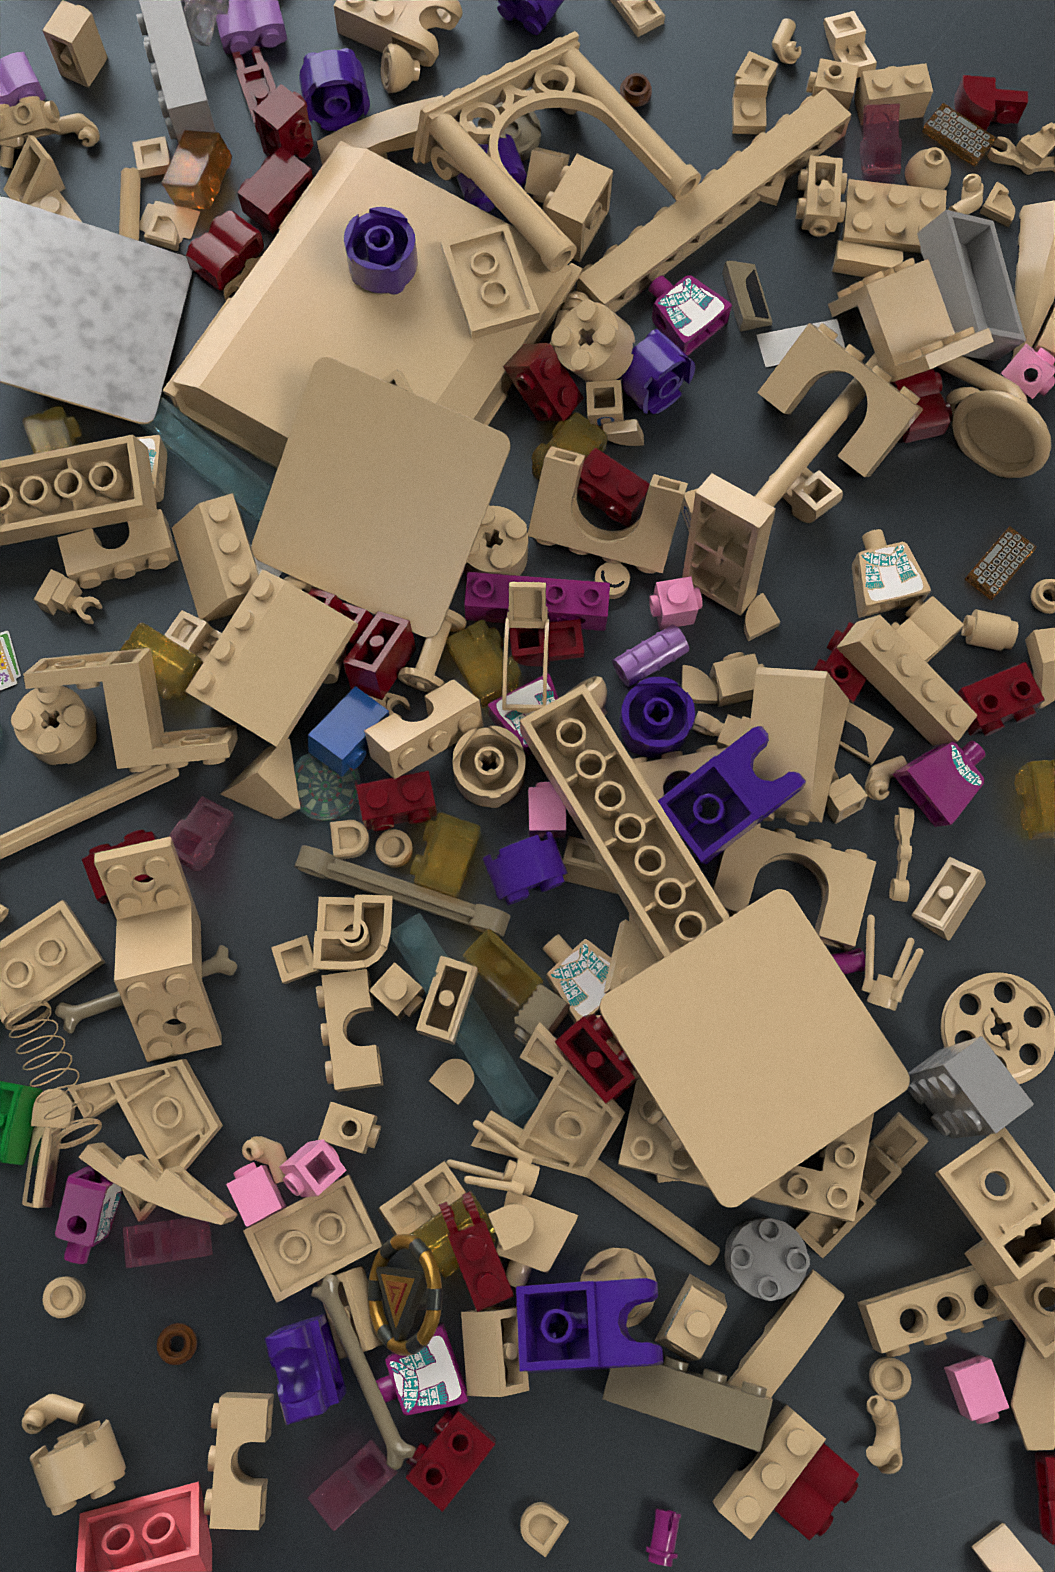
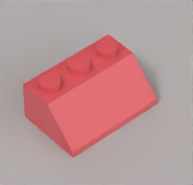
(147, 1534)

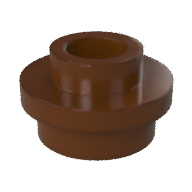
(636, 83)
(165, 1347)

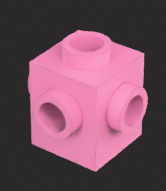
(1029, 358)

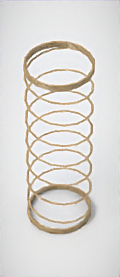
(87, 1121)

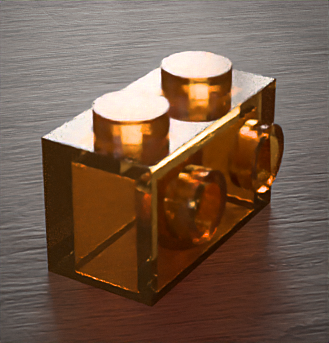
(197, 169)

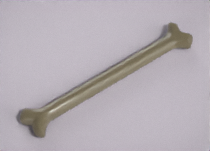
(75, 1013)
(396, 1448)

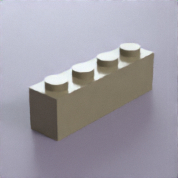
(694, 1400)

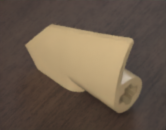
(1035, 1400)

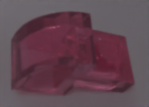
(880, 145)
(200, 833)
(166, 1241)
(352, 1484)

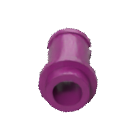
(850, 961)
(664, 1538)

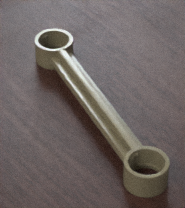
(326, 866)

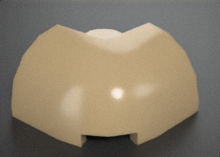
(351, 931)

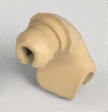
(887, 1445)

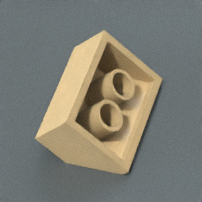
(216, 556)

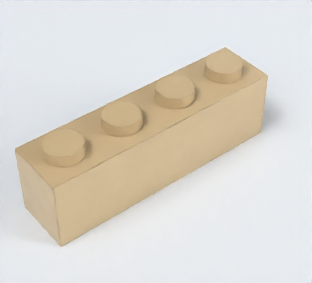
(906, 680)

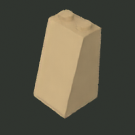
(804, 727)

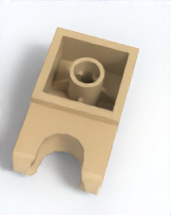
(398, 23)

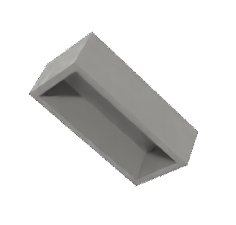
(174, 68)
(973, 280)
(968, 1090)

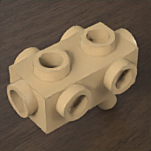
(26, 118)
(822, 190)

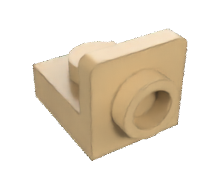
(749, 106)

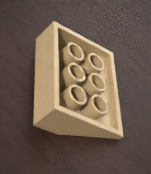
(272, 658)

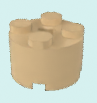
(594, 342)
(510, 541)
(60, 745)
(487, 746)
(79, 1465)

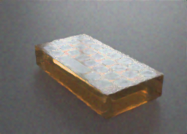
(958, 134)
(1000, 563)

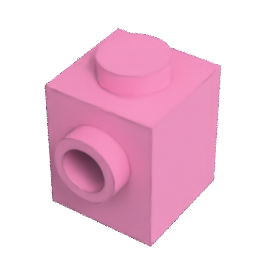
(675, 602)
(312, 1169)

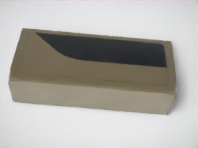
(746, 295)

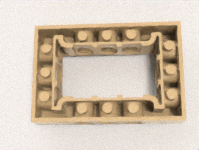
(825, 1192)

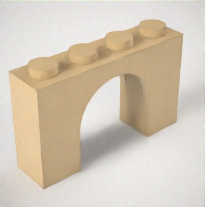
(888, 409)
(560, 522)
(841, 876)

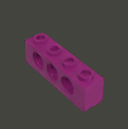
(566, 599)

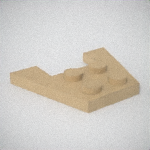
(164, 1111)
(570, 1120)

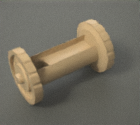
(423, 674)

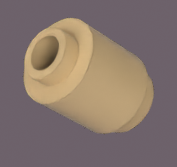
(989, 630)

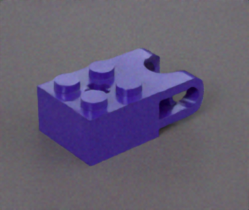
(740, 794)
(596, 1326)
(306, 1368)

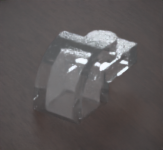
(202, 17)

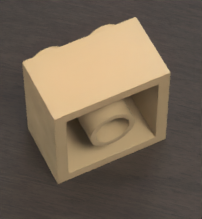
(580, 201)

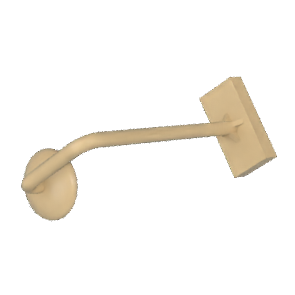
(734, 528)

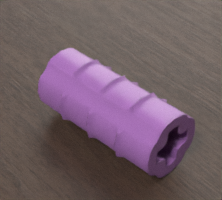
(650, 655)

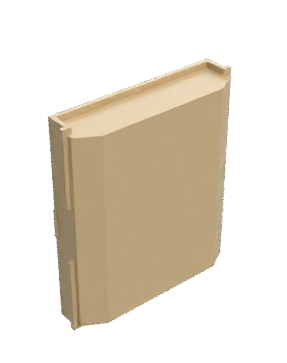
(303, 306)

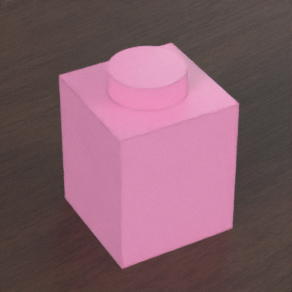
(546, 811)
(255, 1193)
(977, 1389)

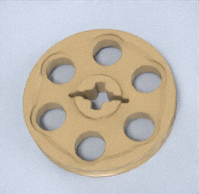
(1010, 1014)

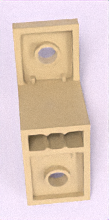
(908, 319)
(133, 709)
(158, 949)
(1015, 1229)

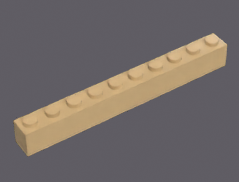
(714, 202)

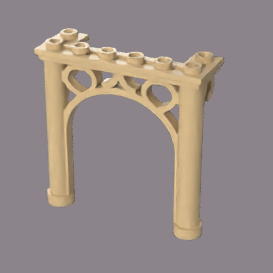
(558, 80)

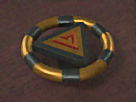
(403, 1295)

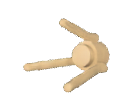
(887, 990)
(518, 1176)

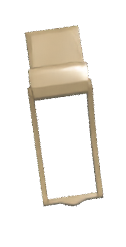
(526, 610)

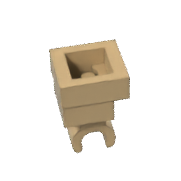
(64, 594)
(727, 732)
(844, 797)

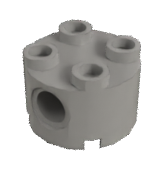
(766, 1258)

